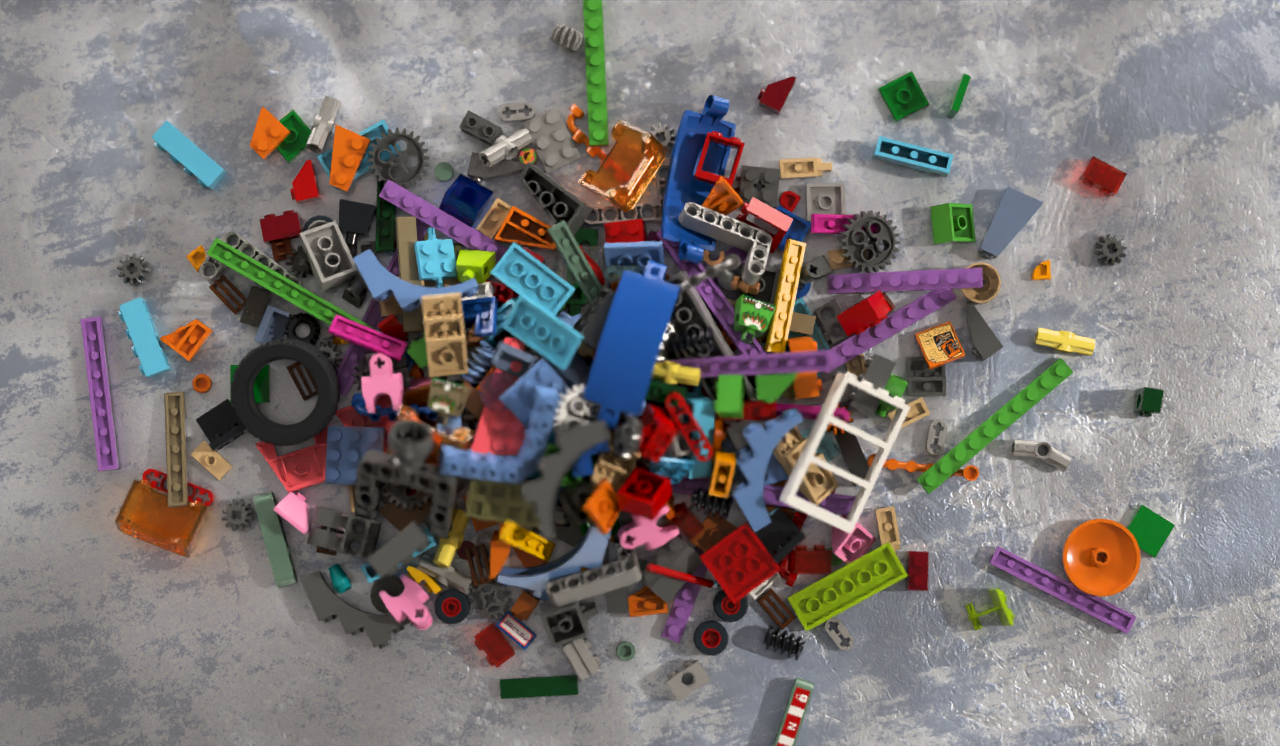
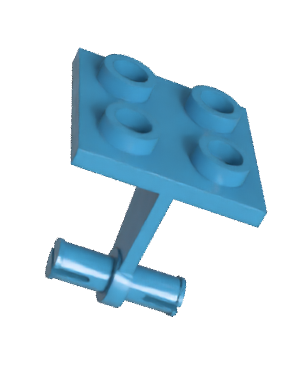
(671, 468)

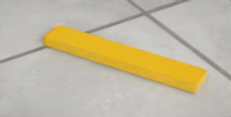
(785, 296)

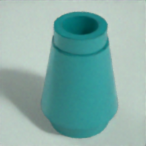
(340, 580)

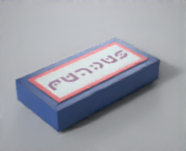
(516, 630)

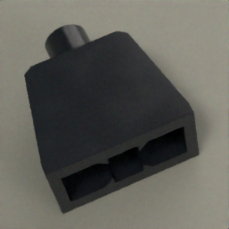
(355, 220)

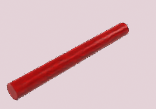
(679, 575)

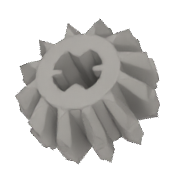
(566, 37)
(666, 133)

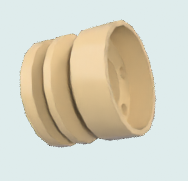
(990, 288)

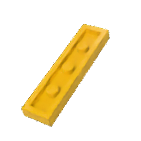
(527, 541)

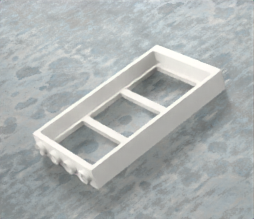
(812, 442)

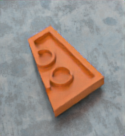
(346, 157)

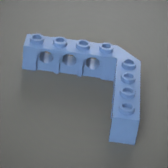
(508, 468)

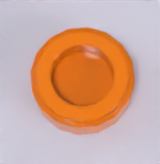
(202, 383)

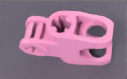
(382, 382)
(646, 532)
(409, 604)

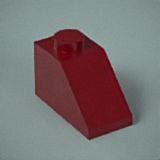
(775, 94)

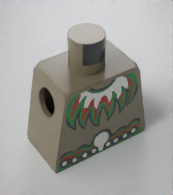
(447, 399)

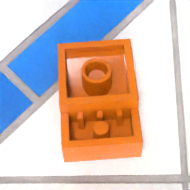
(499, 552)

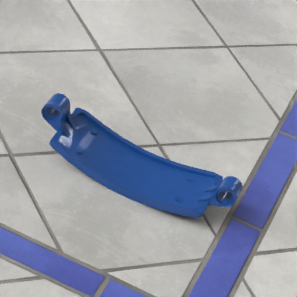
(680, 181)
(631, 343)

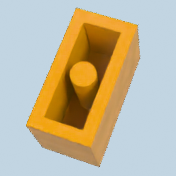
(722, 474)

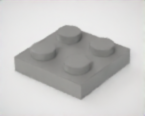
(825, 199)

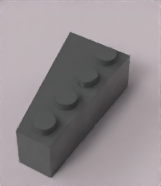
(555, 198)

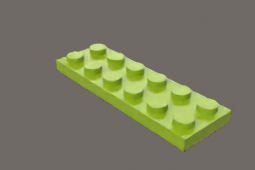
(847, 586)

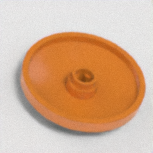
(1101, 557)

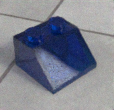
(465, 200)

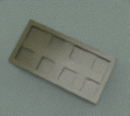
(499, 503)

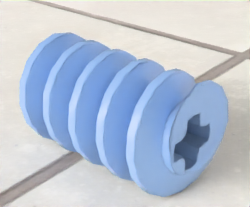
(479, 364)

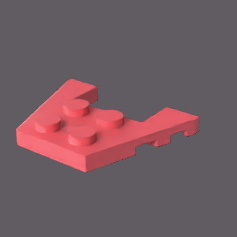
(301, 467)

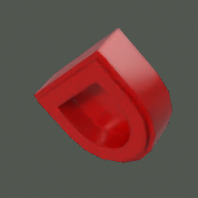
(789, 200)

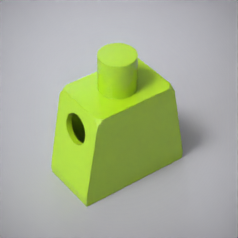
(475, 265)

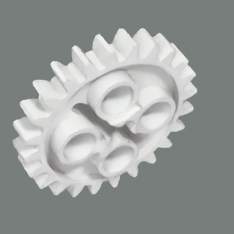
(583, 407)

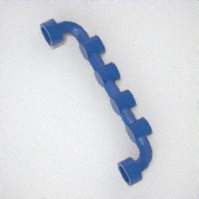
(359, 404)

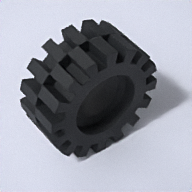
(303, 318)

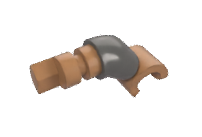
(728, 279)

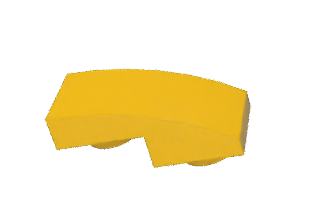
(418, 576)

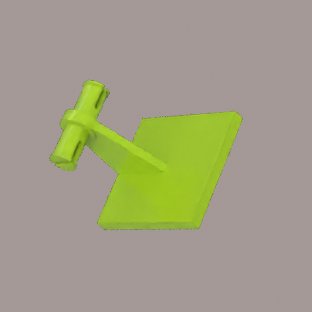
(998, 598)

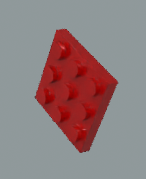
(740, 563)

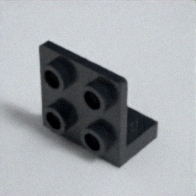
(221, 425)
(780, 536)

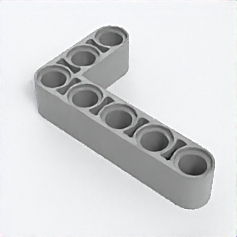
(637, 209)
(733, 232)
(241, 245)
(597, 580)

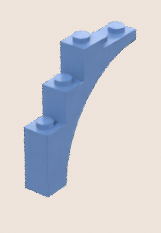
(383, 284)
(753, 465)
(586, 553)

